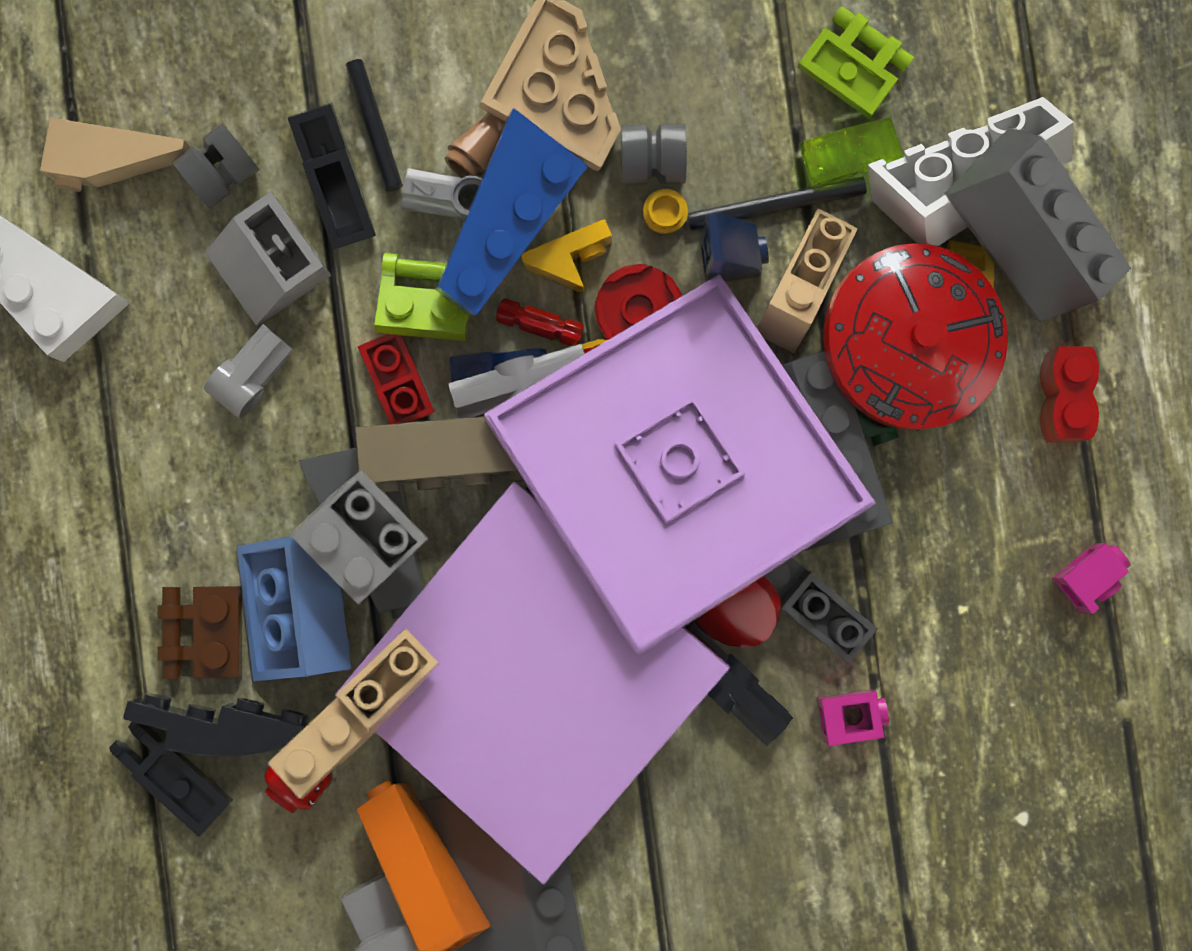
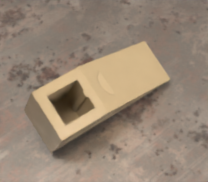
(806, 281)

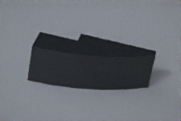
(332, 175)

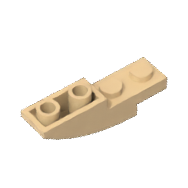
(354, 714)

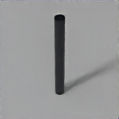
(783, 201)

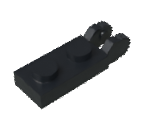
(173, 780)

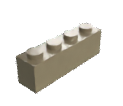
(432, 453)

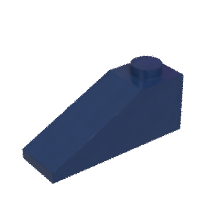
(731, 248)

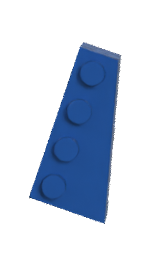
(513, 202)

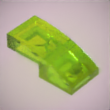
(849, 151)

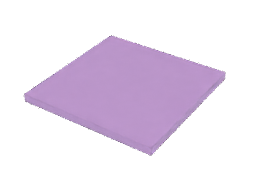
(678, 463)
(535, 688)

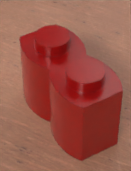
(1068, 383)

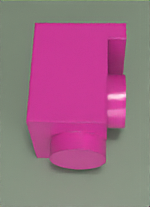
(1093, 576)
(868, 727)

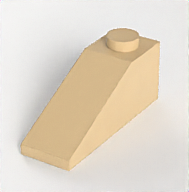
(103, 155)

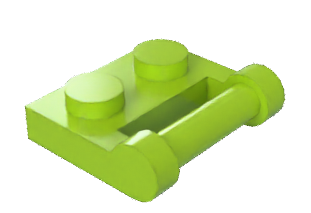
(416, 310)

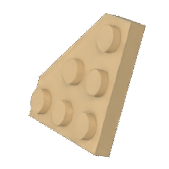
(556, 82)

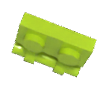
(849, 72)

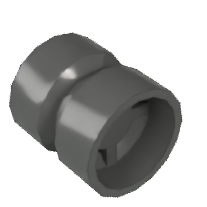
(654, 154)
(204, 178)

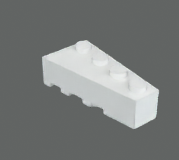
(915, 185)
(51, 295)

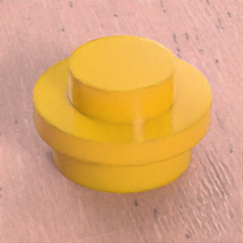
(665, 211)

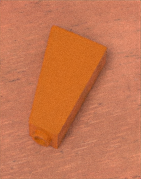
(420, 870)

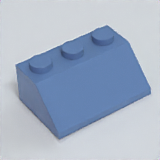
(291, 612)

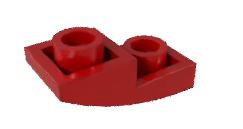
(396, 379)

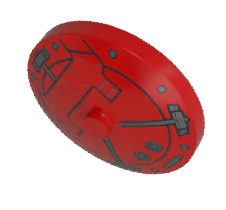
(915, 337)

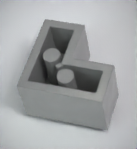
(378, 917)

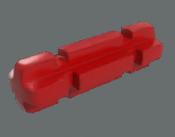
(539, 322)

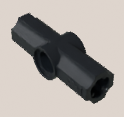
(743, 696)

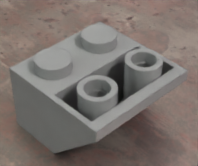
(266, 259)
(358, 536)

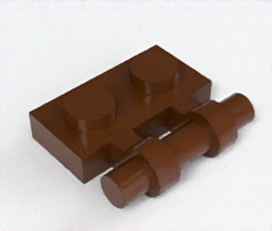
(216, 632)

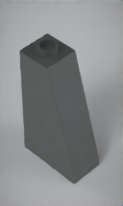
(328, 474)

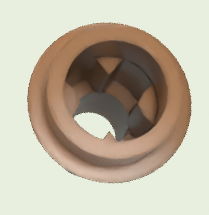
(474, 148)

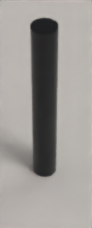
(374, 125)

